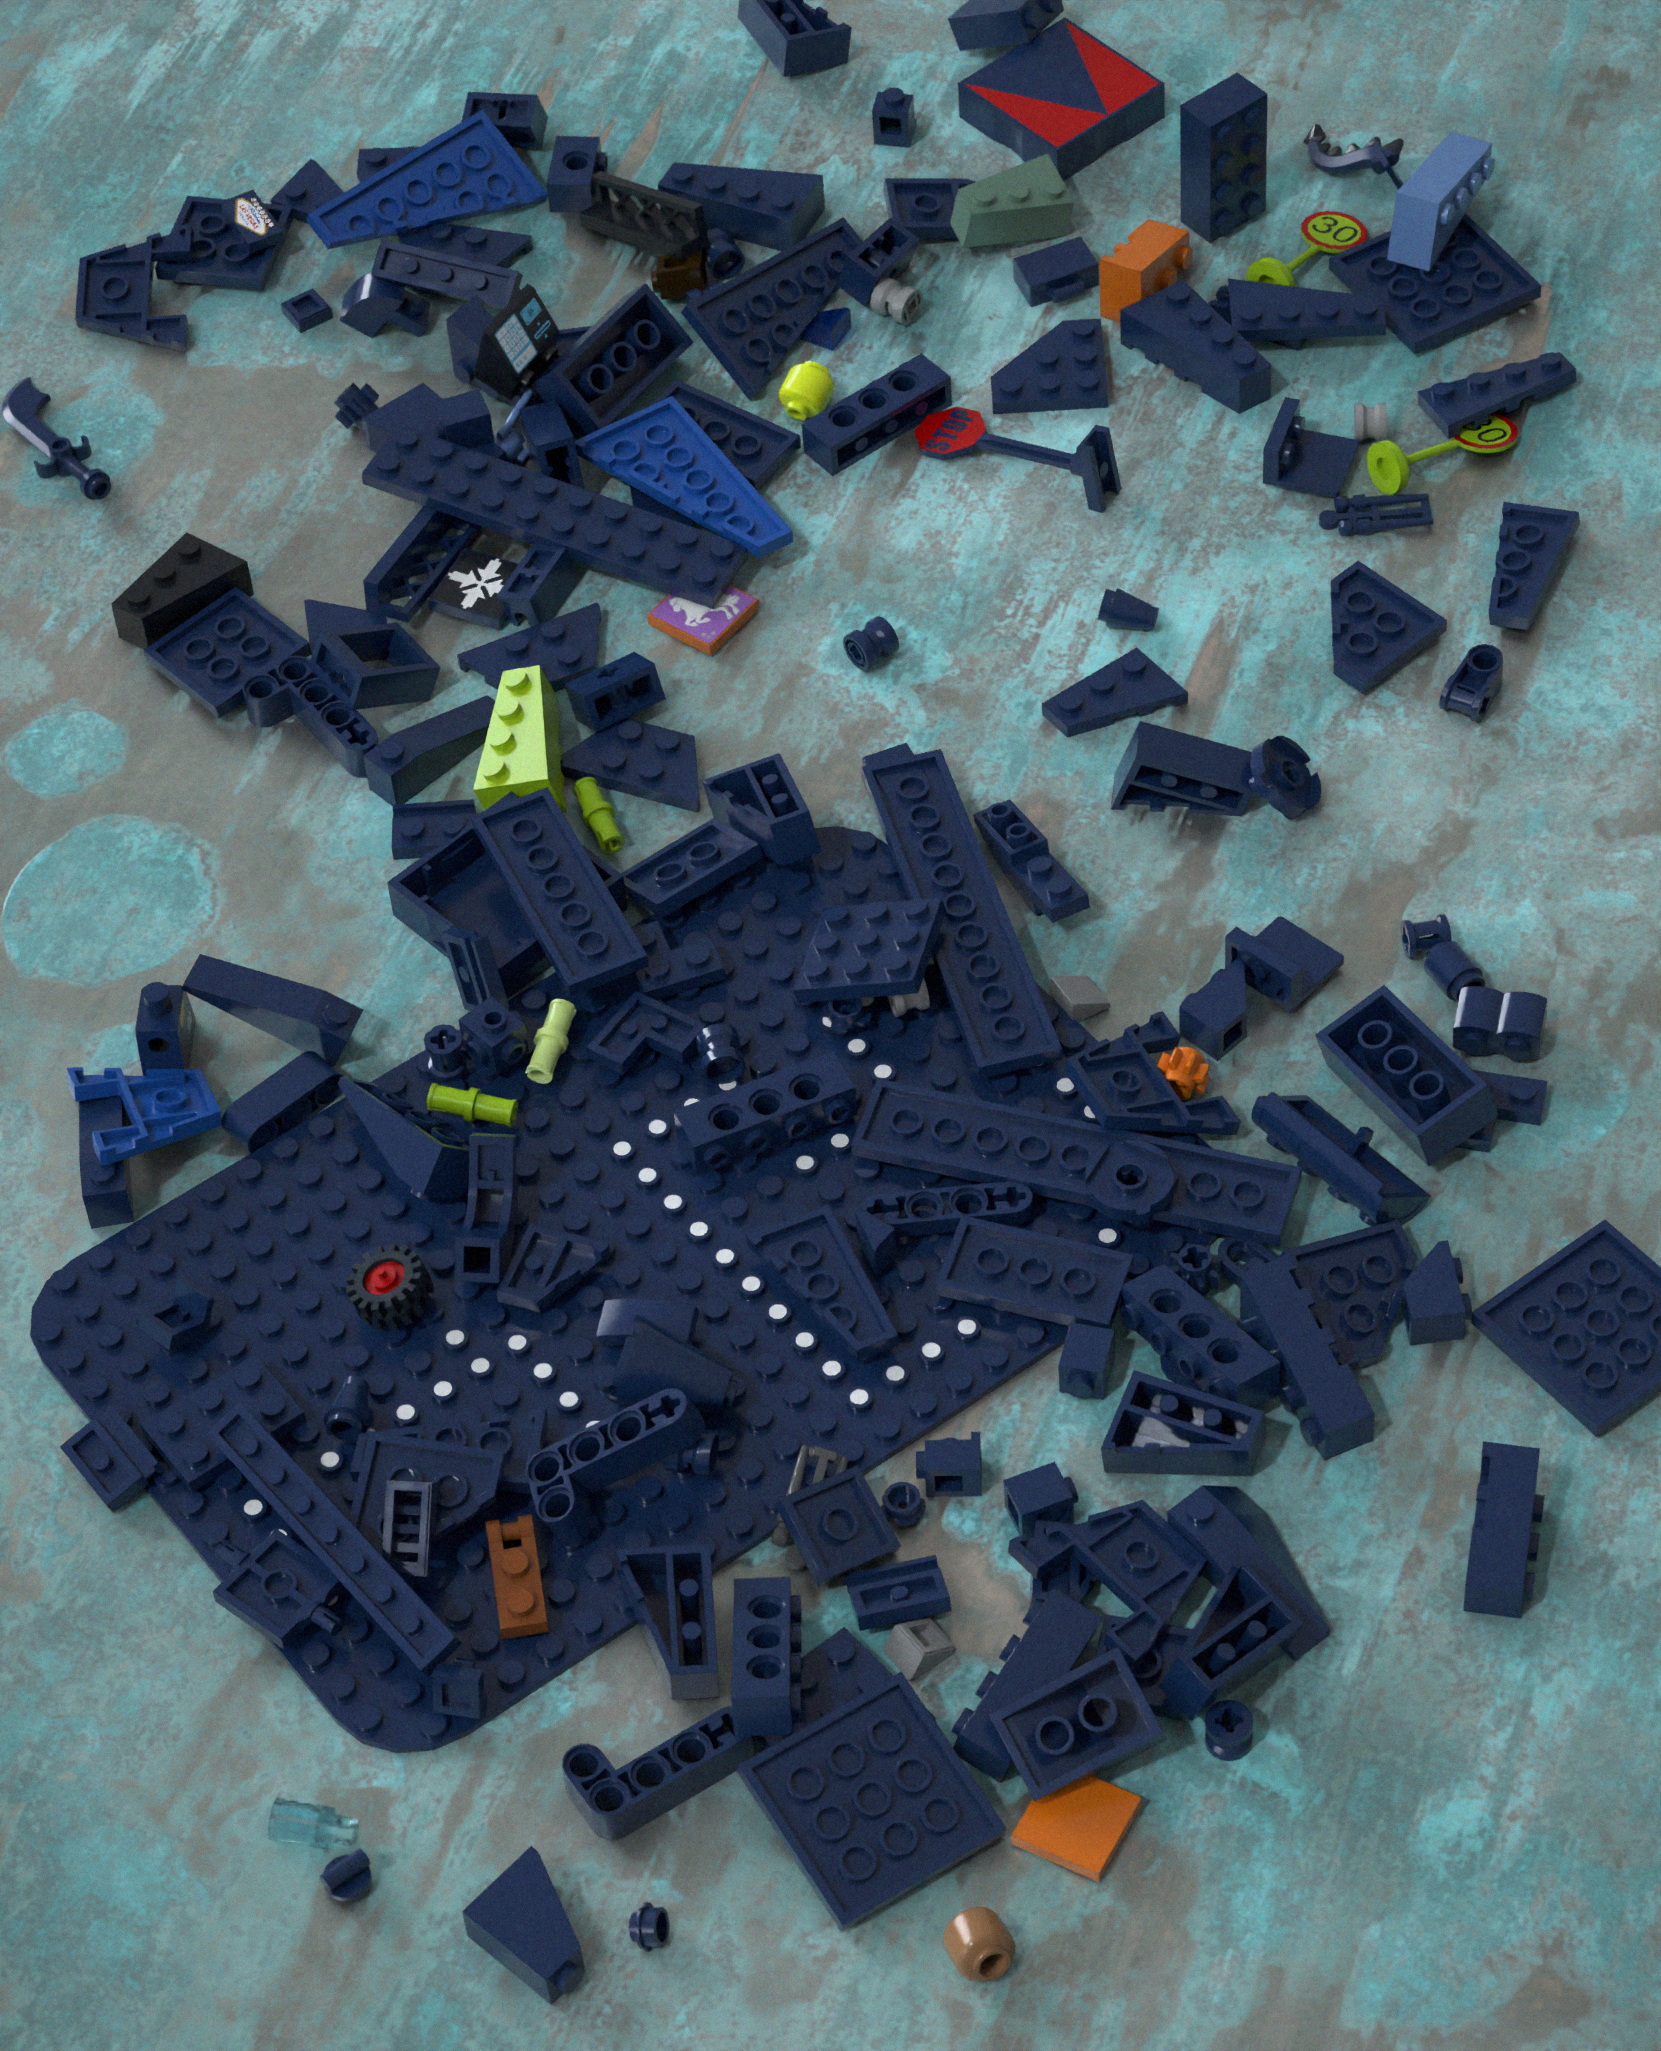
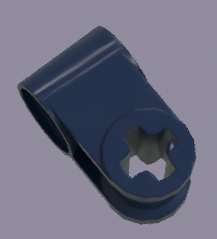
(1474, 682)

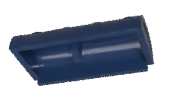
(1339, 1158)

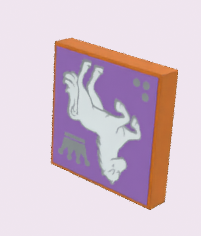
(700, 625)

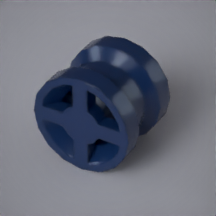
(1221, 1738)

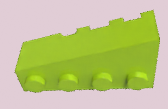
(522, 740)

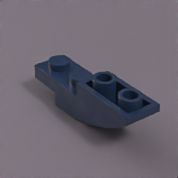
(1027, 863)

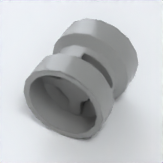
(897, 301)

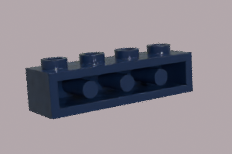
(1046, 1651)

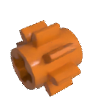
(1185, 1071)

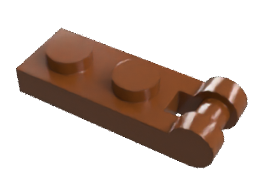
(517, 1578)

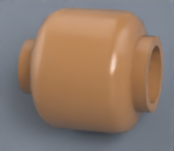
(979, 1944)

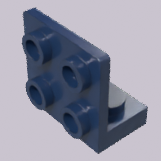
(1306, 458)
(1282, 961)

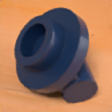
(347, 1876)

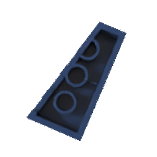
(751, 204)
(1198, 345)

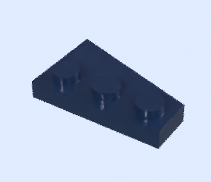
(1116, 690)

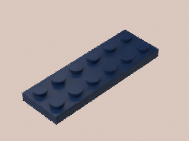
(559, 892)

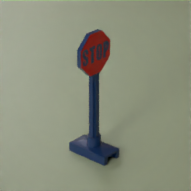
(963, 431)

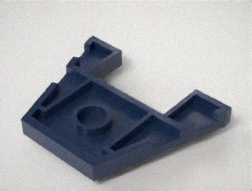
(117, 290)
(1132, 1093)
(1134, 1558)

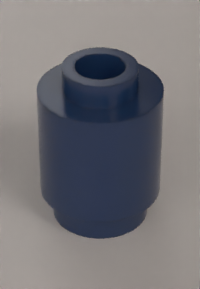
(1452, 969)

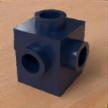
(494, 1035)

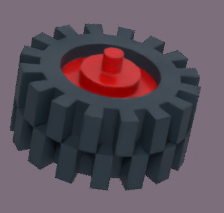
(389, 1286)

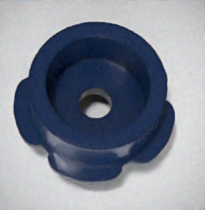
(902, 1494)
(649, 1927)

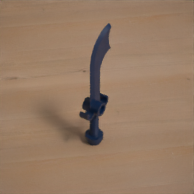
(21, 411)

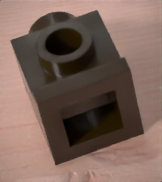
(677, 276)

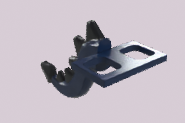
(1372, 156)

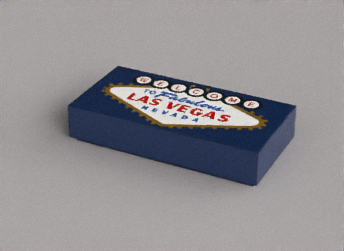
(252, 221)

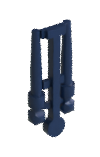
(1375, 519)

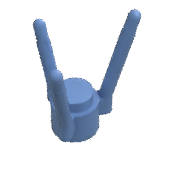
(511, 439)

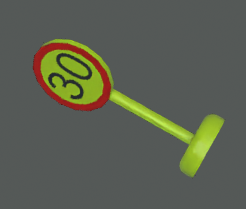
(1323, 231)
(1390, 466)

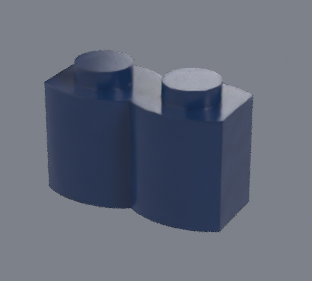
(1499, 1023)

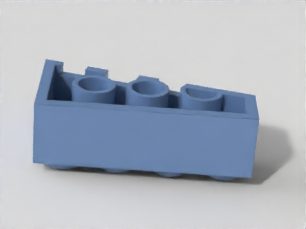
(1437, 199)

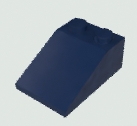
(1078, 1725)

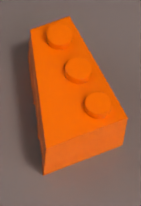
(1142, 266)

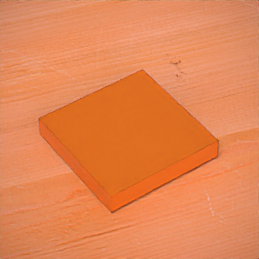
(1078, 1826)

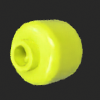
(806, 390)

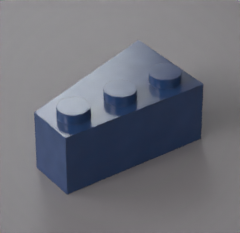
(1502, 1531)

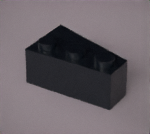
(176, 589)

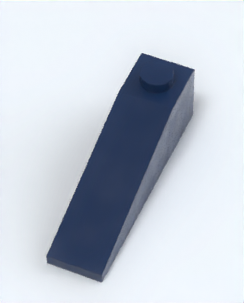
(426, 751)
(281, 1007)
(108, 1187)

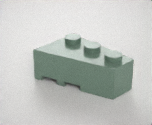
(1013, 206)

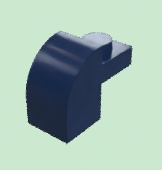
(375, 301)

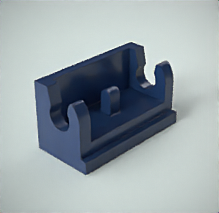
(538, 584)

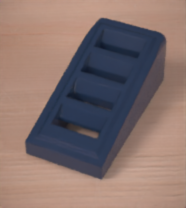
(429, 1497)

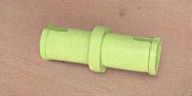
(551, 1041)

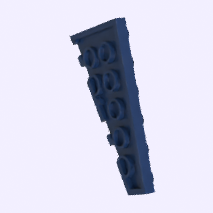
(765, 309)

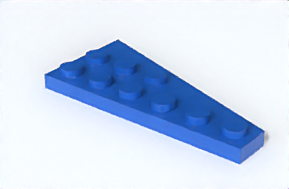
(681, 467)

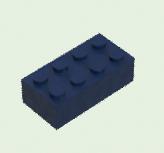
(1223, 157)
(613, 362)
(1407, 1075)

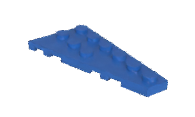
(444, 181)

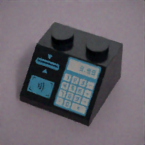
(517, 345)

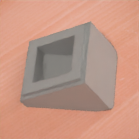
(1078, 996)
(918, 1647)

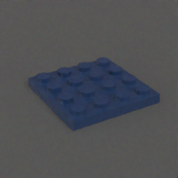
(1463, 289)
(1585, 1326)
(871, 1801)

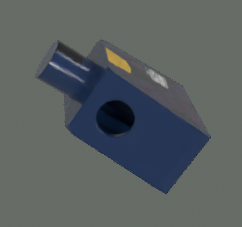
(165, 1015)

